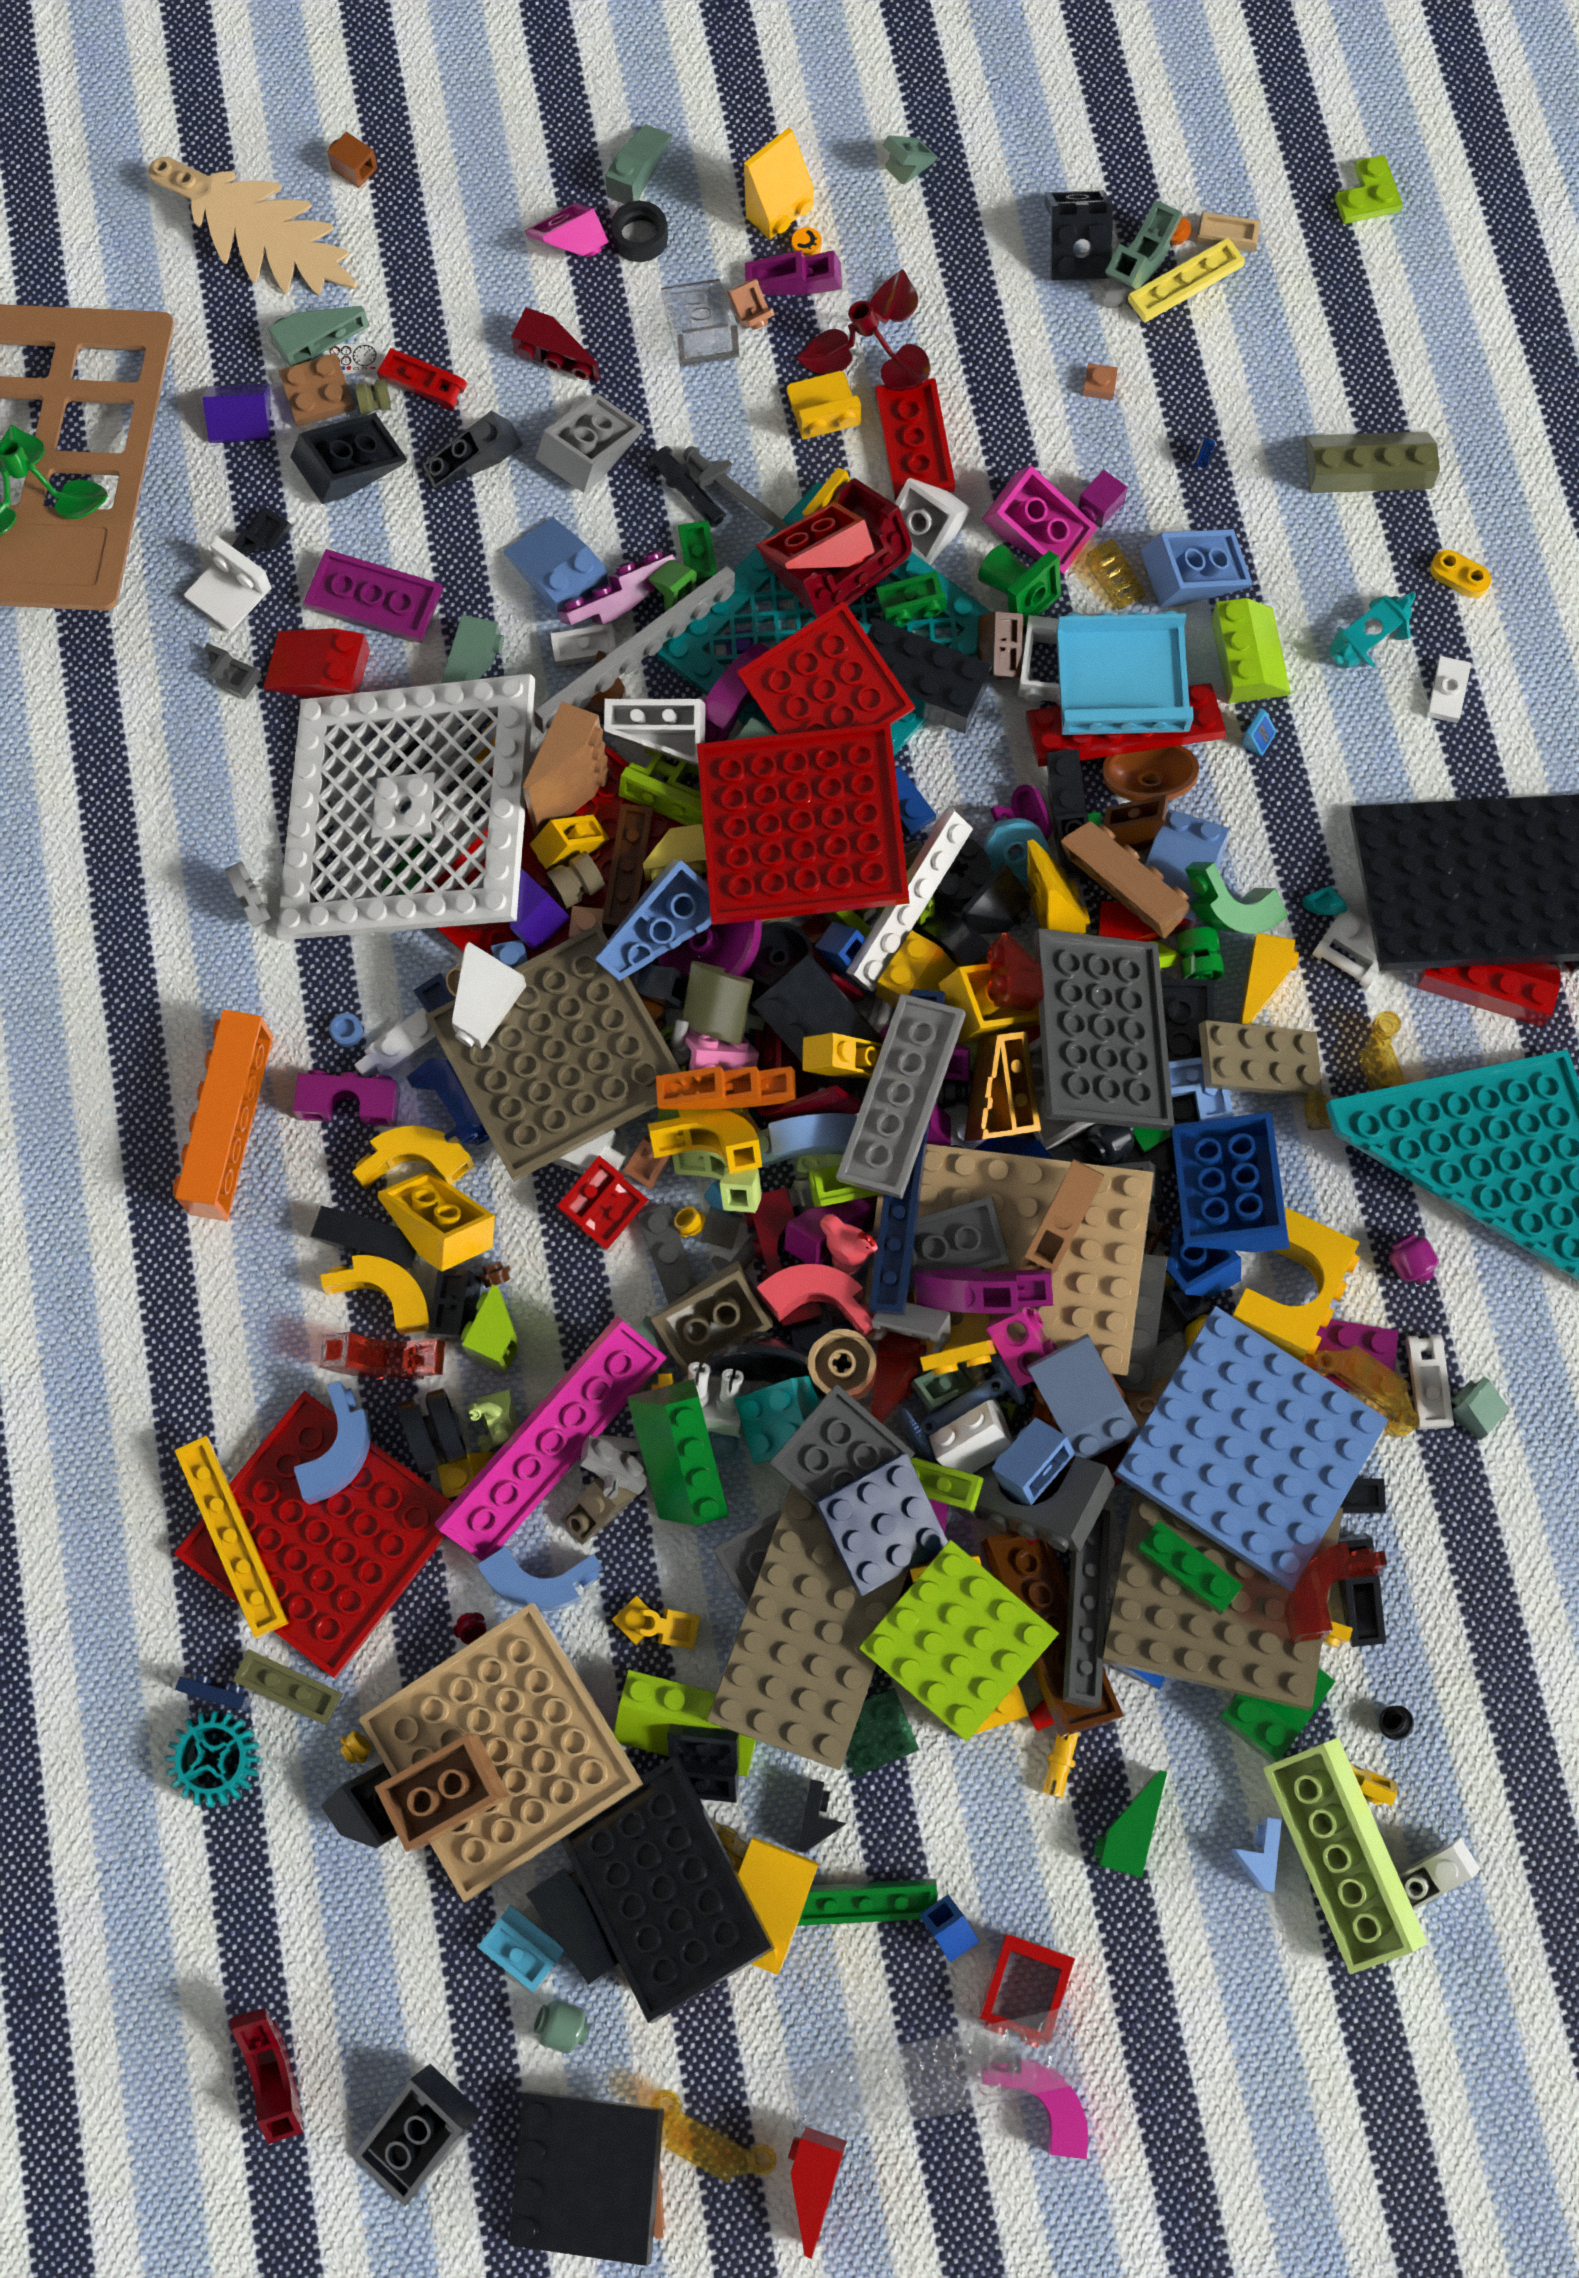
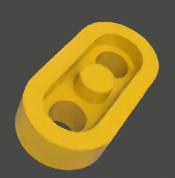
(1459, 575)

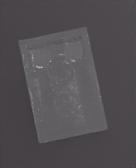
(701, 322)

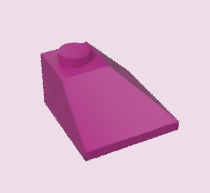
(571, 229)

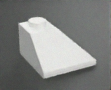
(930, 517)

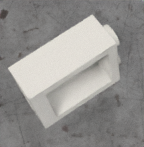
(1043, 631)

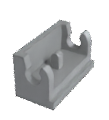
(918, 1323)

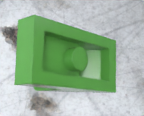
(674, 582)

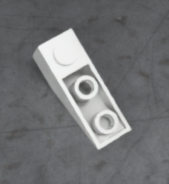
(1438, 1873)

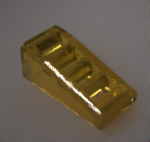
(1116, 558)

